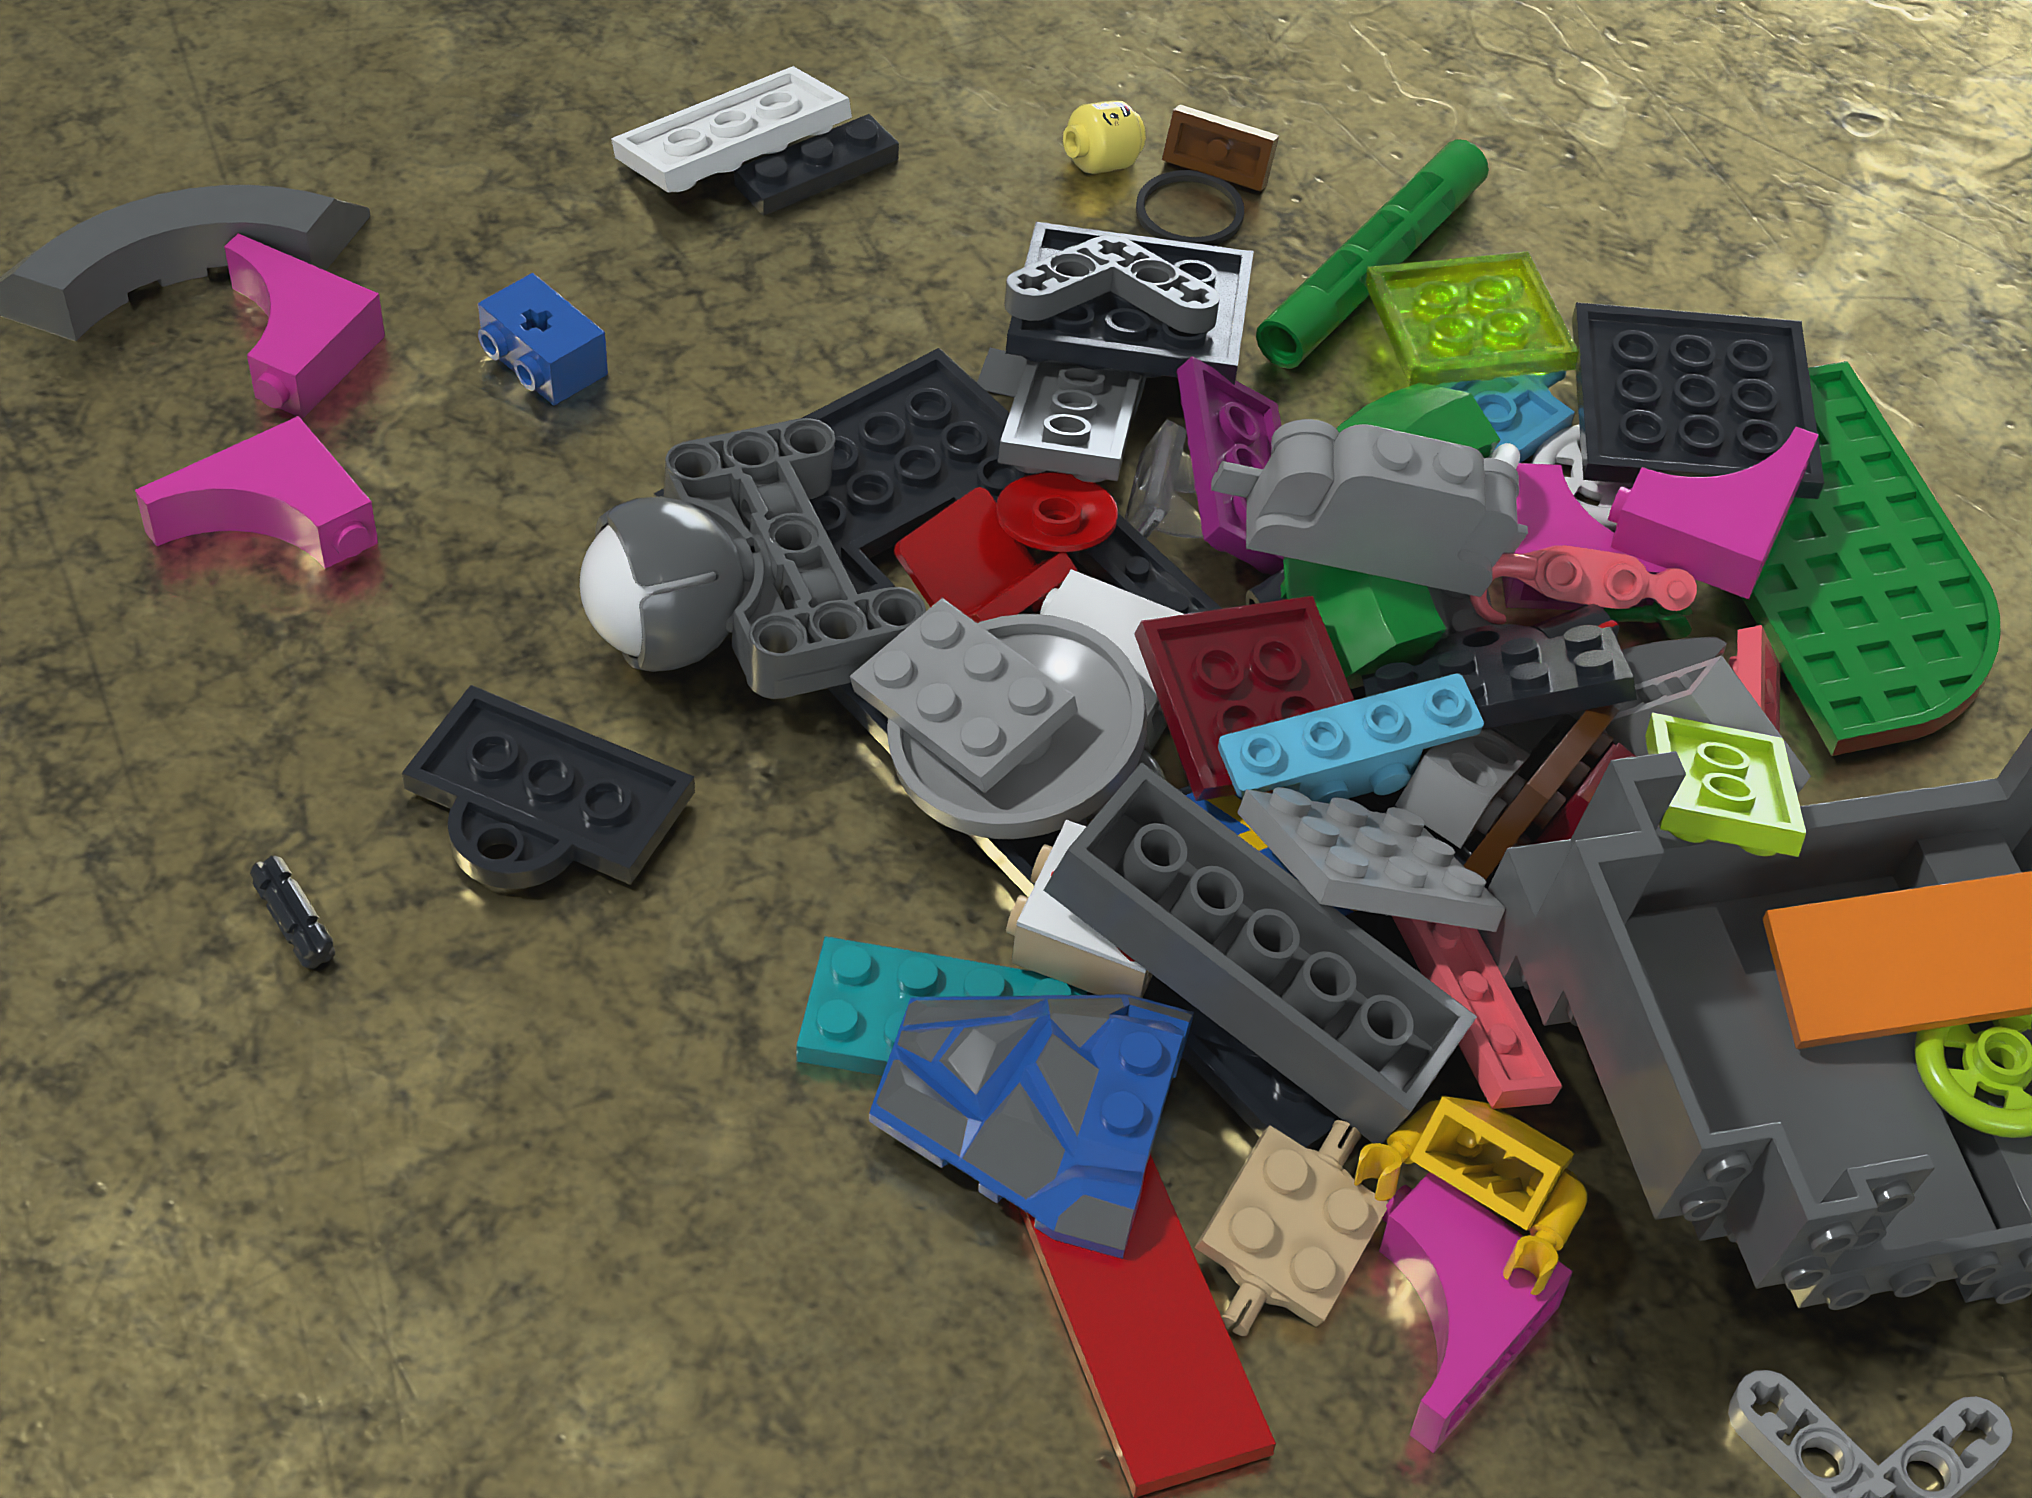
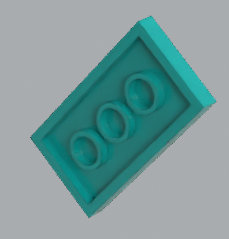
(866, 988)

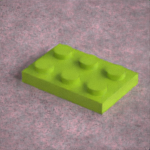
(1733, 787)

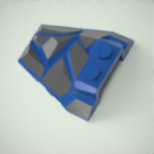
(1038, 1101)

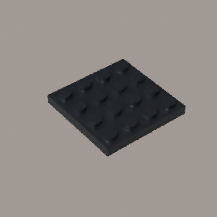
(1121, 335)
(1688, 392)

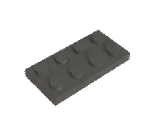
(1070, 420)

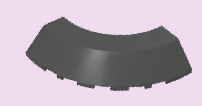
(167, 240)

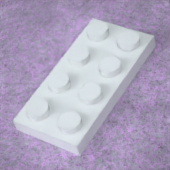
(731, 129)

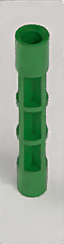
(1384, 239)

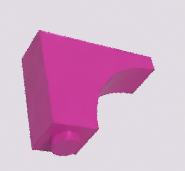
(314, 326)
(265, 485)
(1555, 519)
(1713, 524)
(1480, 1320)

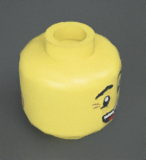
(1104, 136)

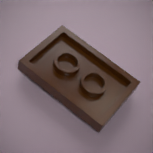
(1546, 790)

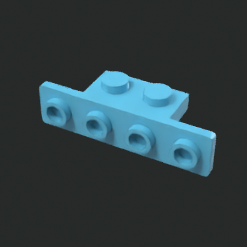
(1352, 745)

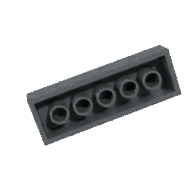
(1260, 954)

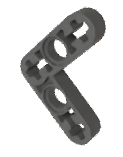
(1113, 266)

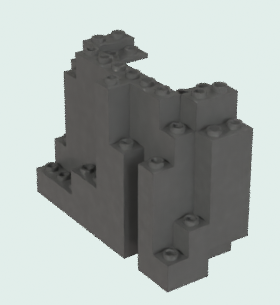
(1806, 1157)

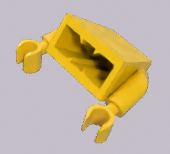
(1493, 1162)

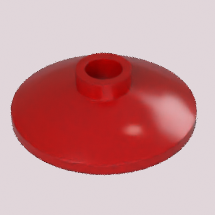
(1056, 512)

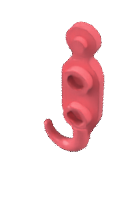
(1590, 578)

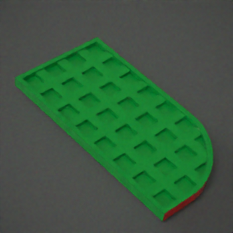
(1873, 587)

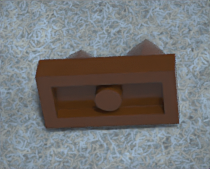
(1220, 147)

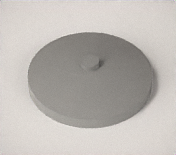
(1071, 769)

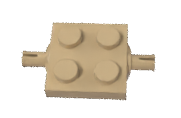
(1292, 1227)

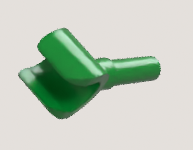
(1671, 622)

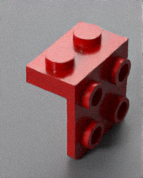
(976, 563)

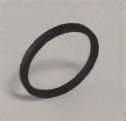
(1190, 176)

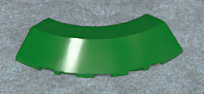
(1374, 616)

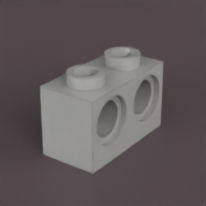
(1465, 785)

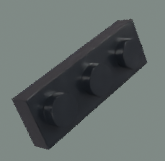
(816, 164)

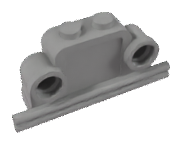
(1380, 504)

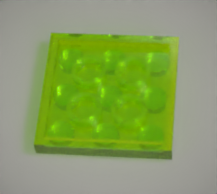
(1471, 319)

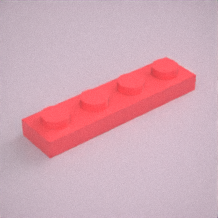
(1499, 1041)

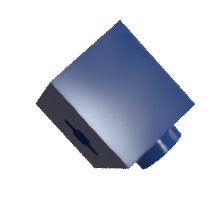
(542, 339)

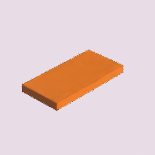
(1905, 959)

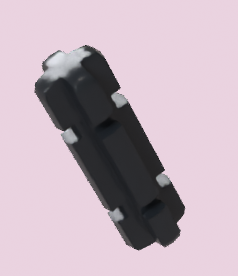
(292, 912)

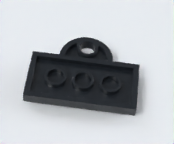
(1521, 672)
(542, 792)

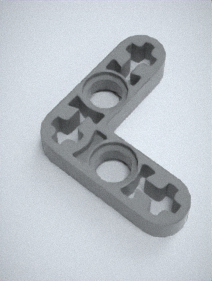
(1858, 1472)

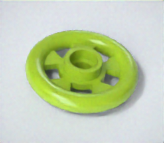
(1956, 1087)

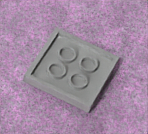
(1370, 859)

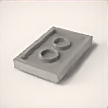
(964, 694)

